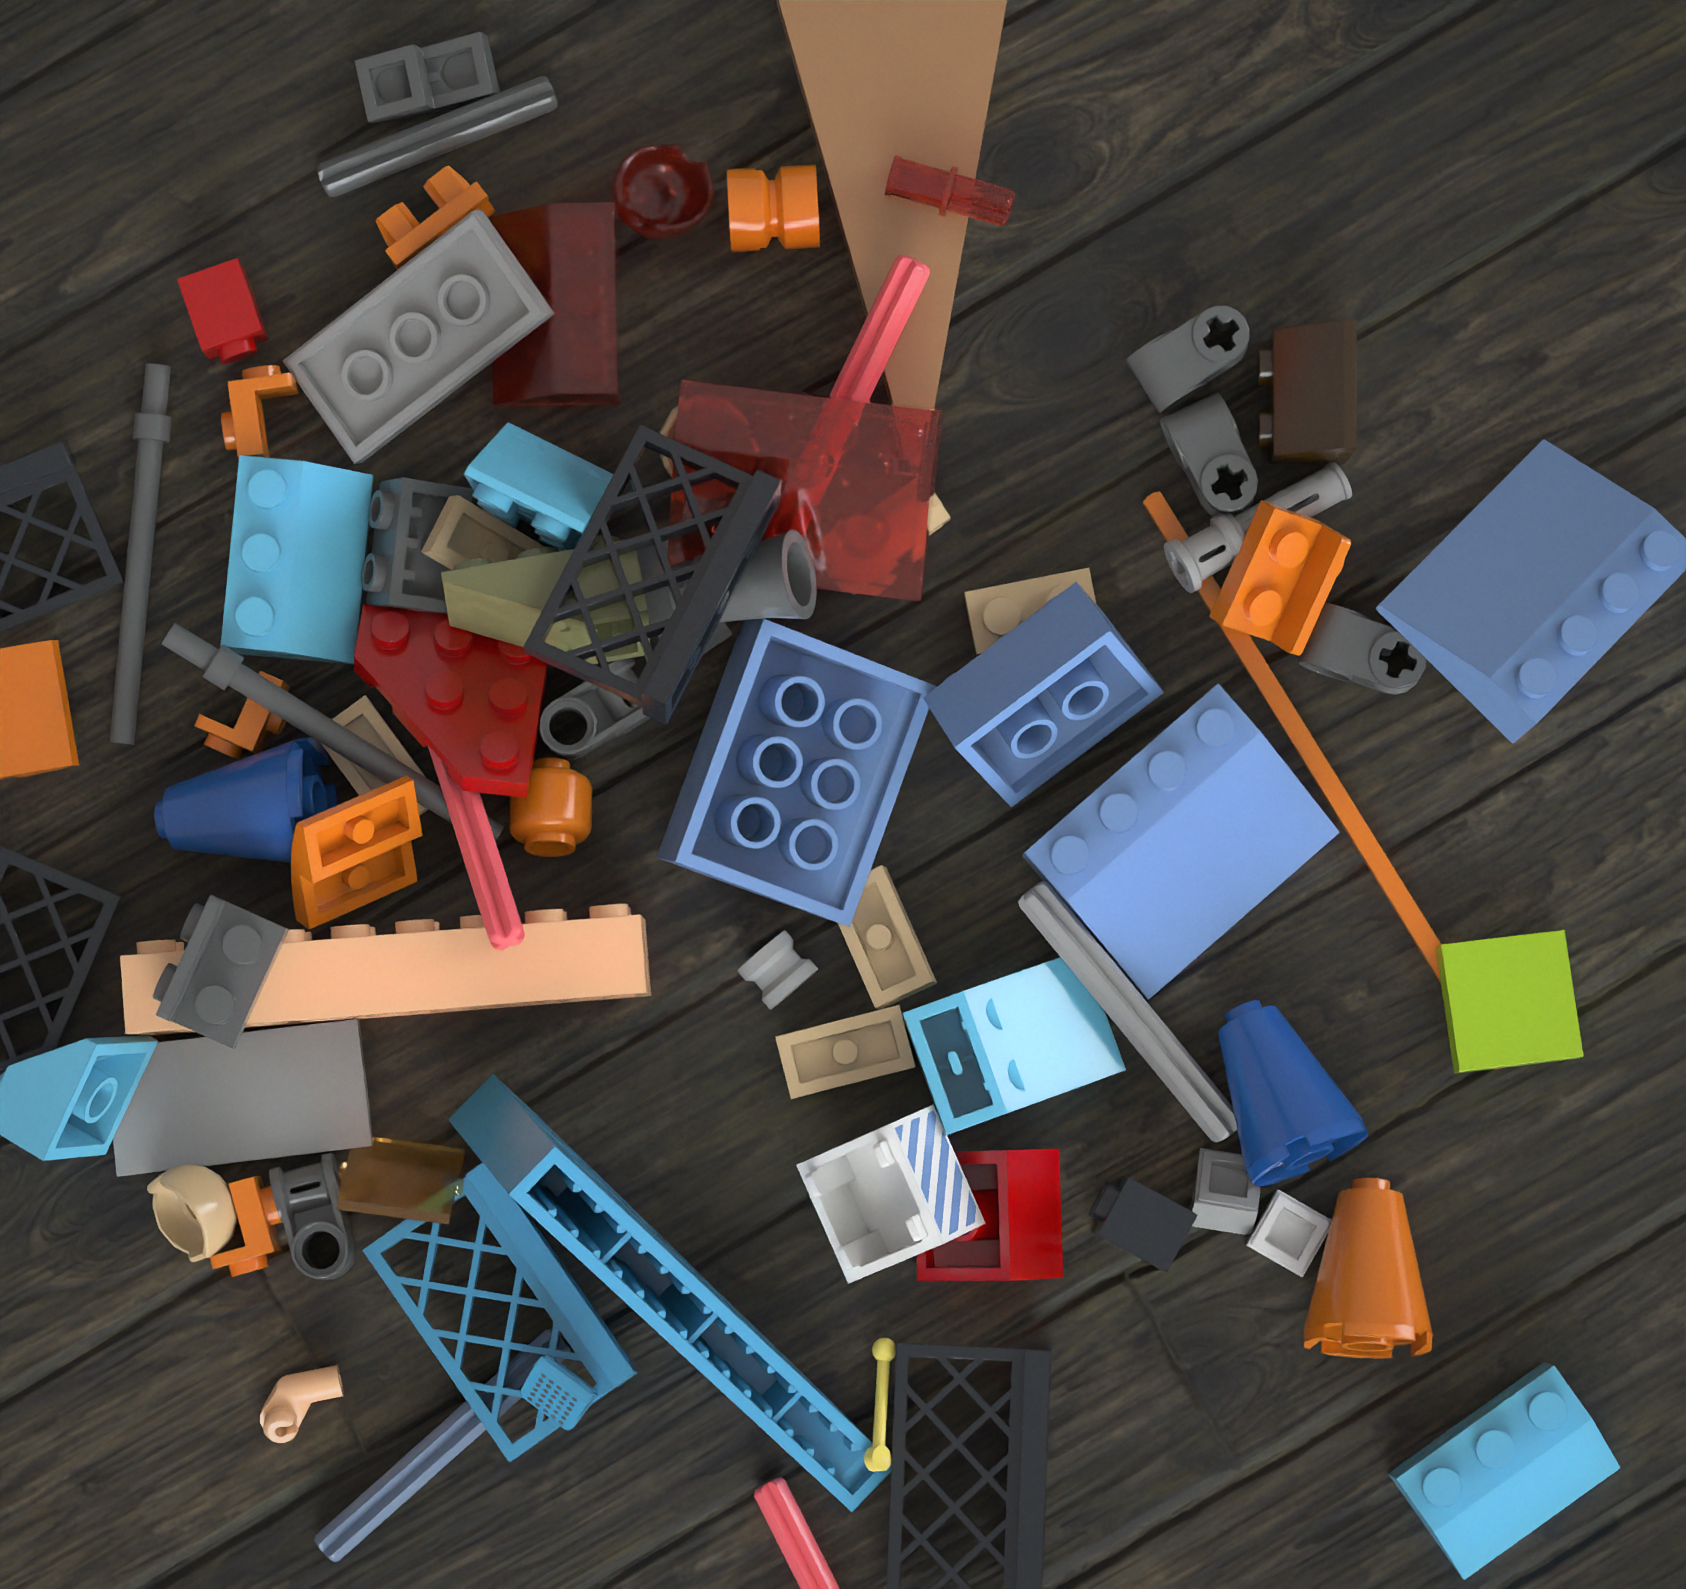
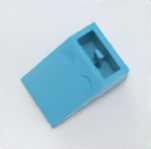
(537, 483)
(1011, 1044)

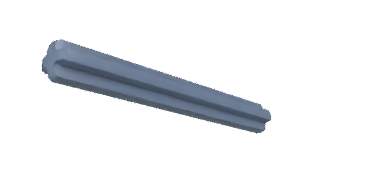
(423, 1461)

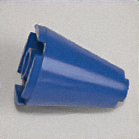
(248, 804)
(1282, 1097)

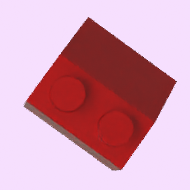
(1022, 1217)

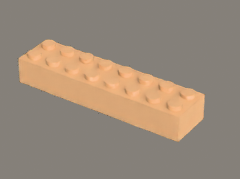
(421, 970)

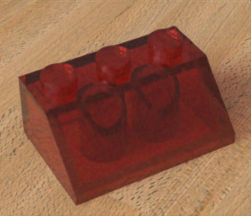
(574, 265)

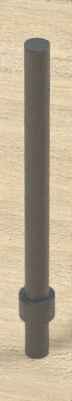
(151, 431)
(225, 668)

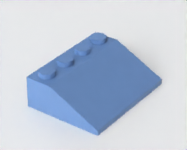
(1536, 586)
(796, 771)
(1182, 841)

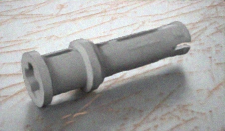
(1221, 541)

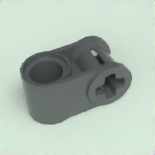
(1180, 362)
(1210, 446)
(1349, 647)
(601, 710)
(312, 1213)

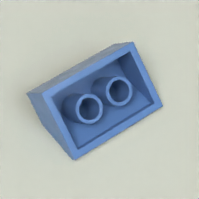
(1042, 695)

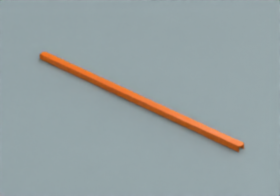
(1310, 754)

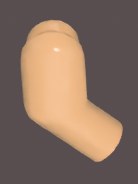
(292, 1398)

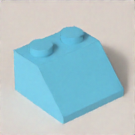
(72, 1096)

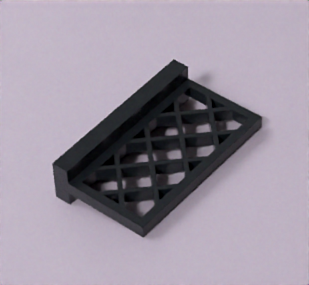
(31, 477)
(702, 602)
(80, 968)
(1025, 1460)

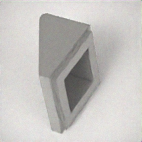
(1224, 1193)

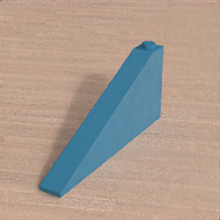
(663, 1288)

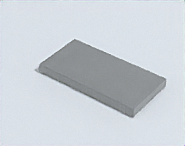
(418, 336)
(263, 1100)

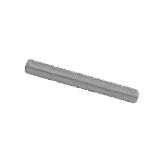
(1129, 1010)

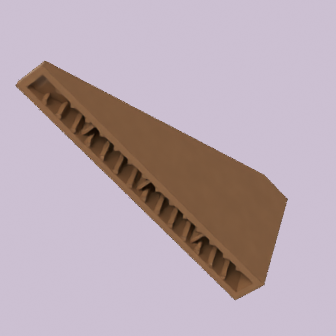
(909, 86)

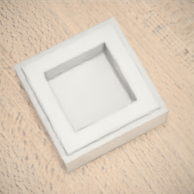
(1289, 1233)

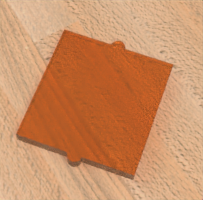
(402, 1180)

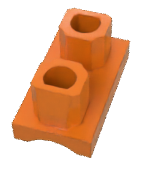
(452, 197)

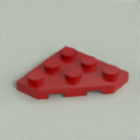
(457, 694)

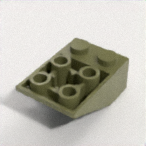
(509, 595)

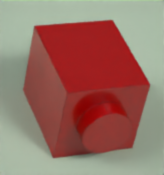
(224, 311)

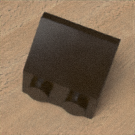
(1309, 393)

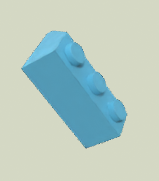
(296, 560)
(1505, 1469)

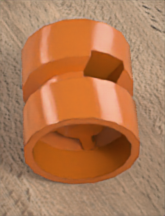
(773, 208)

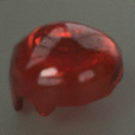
(661, 191)

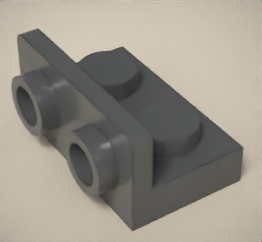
(402, 521)
(219, 970)

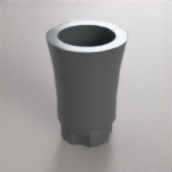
(775, 584)

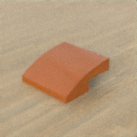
(34, 711)
(354, 853)

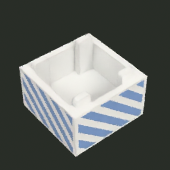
(891, 1194)

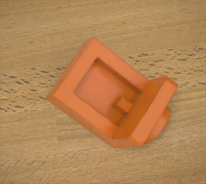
(245, 423)
(250, 730)
(257, 1221)

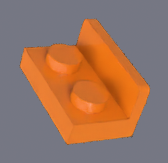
(1281, 577)

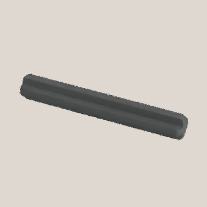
(437, 136)

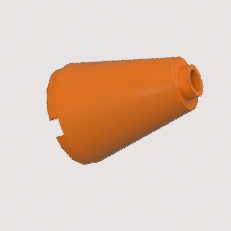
(1368, 1279)

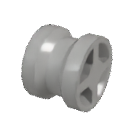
(777, 969)

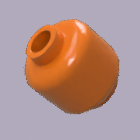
(555, 811)

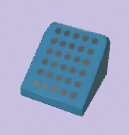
(558, 1392)

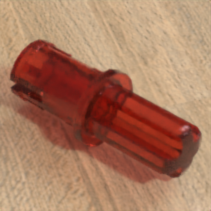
(949, 191)

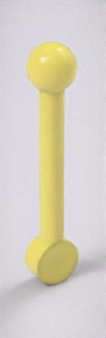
(878, 1455)

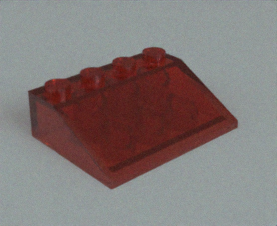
(849, 473)

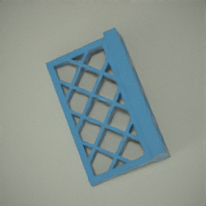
(546, 1277)

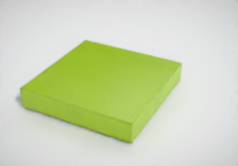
(1509, 1001)

